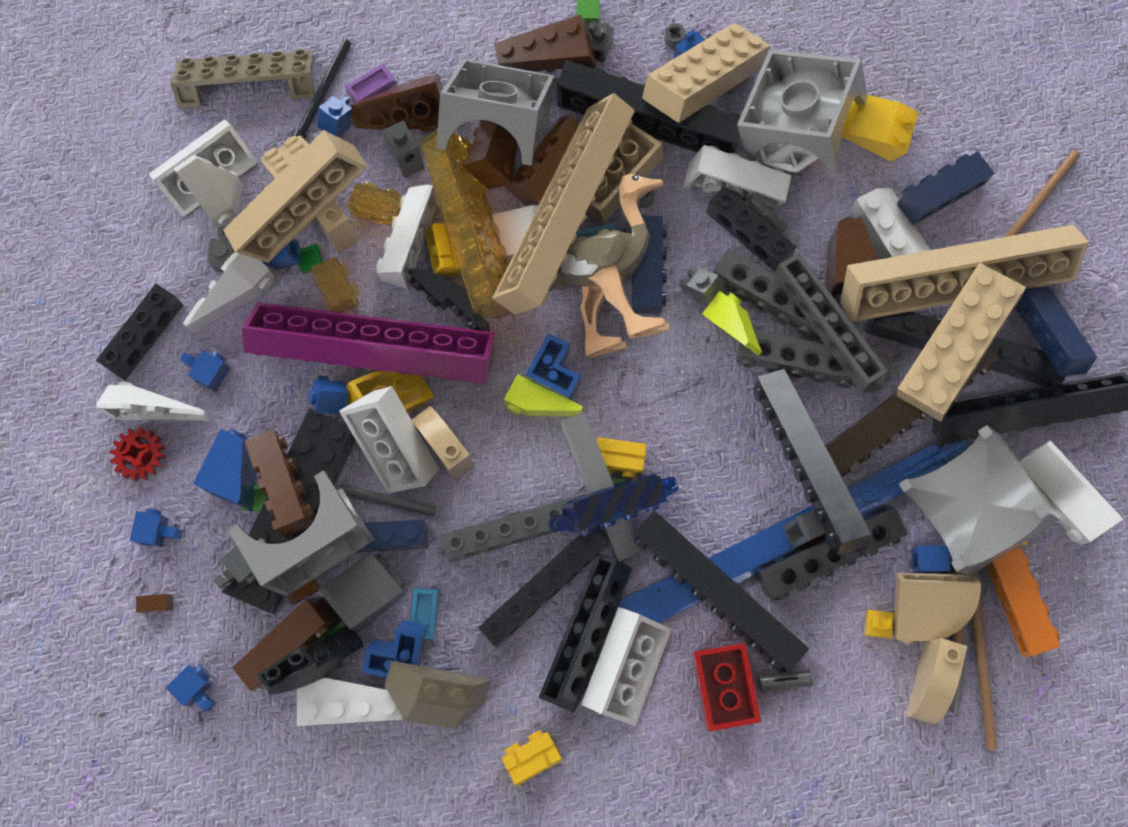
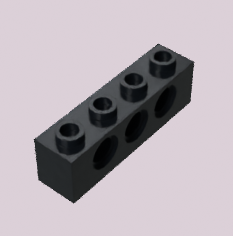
(750, 228)
(140, 332)

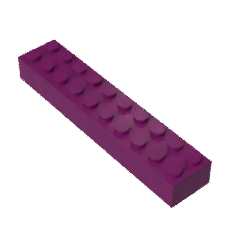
(369, 342)

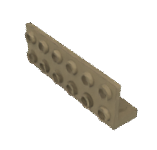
(210, 70)

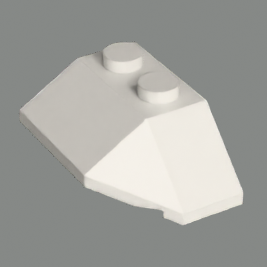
(786, 156)

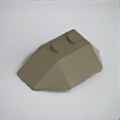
(434, 694)

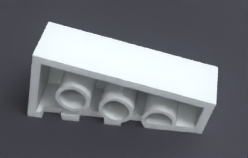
(716, 169)
(343, 702)

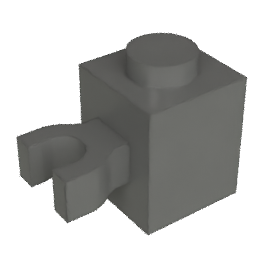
(601, 38)
(219, 251)
(703, 286)
(236, 569)

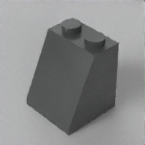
(363, 591)

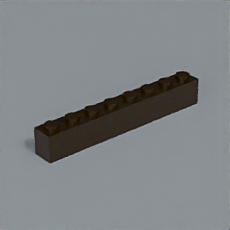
(881, 424)

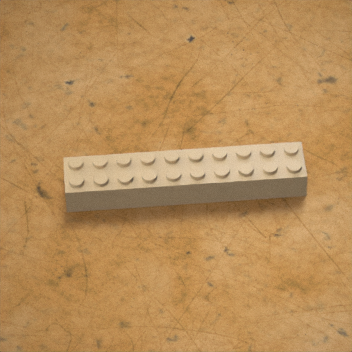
(564, 206)
(940, 274)

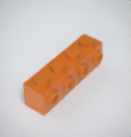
(1023, 604)

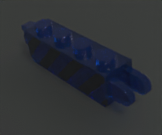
(612, 503)

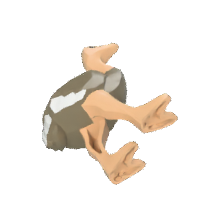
(602, 264)

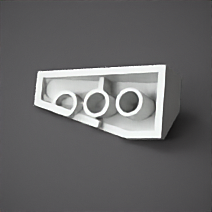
(213, 188)
(241, 282)
(135, 403)

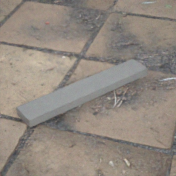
(596, 478)

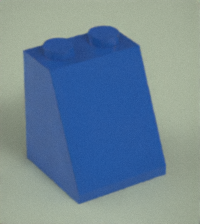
(229, 470)

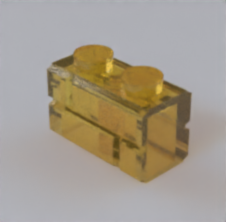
(374, 203)
(334, 285)

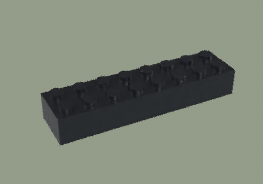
(583, 86)
(318, 446)

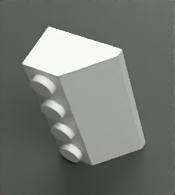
(220, 147)
(887, 224)
(408, 235)
(390, 440)
(1072, 497)
(626, 666)

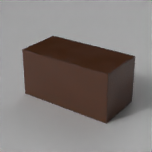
(304, 592)
(154, 603)

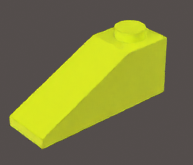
(733, 319)
(536, 400)

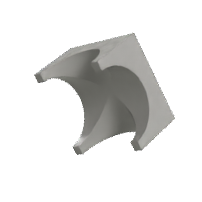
(497, 94)
(802, 104)
(982, 503)
(328, 541)

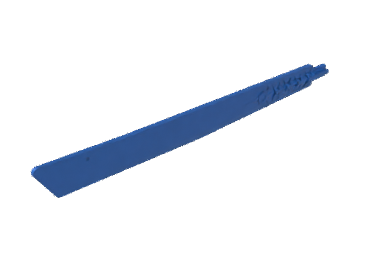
(772, 542)

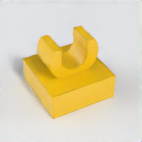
(879, 624)

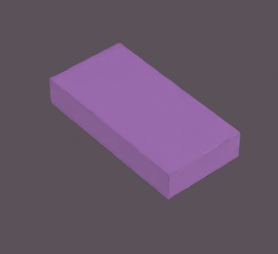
(371, 84)

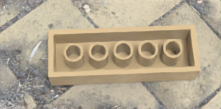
(705, 72)
(295, 197)
(960, 341)

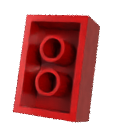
(726, 687)

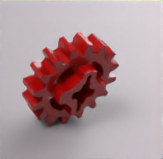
(128, 449)

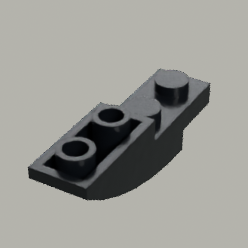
(443, 293)
(309, 666)

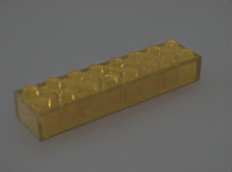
(468, 223)

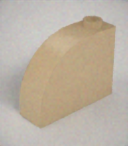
(336, 227)
(443, 442)
(933, 605)
(936, 680)

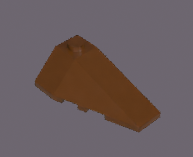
(412, 102)

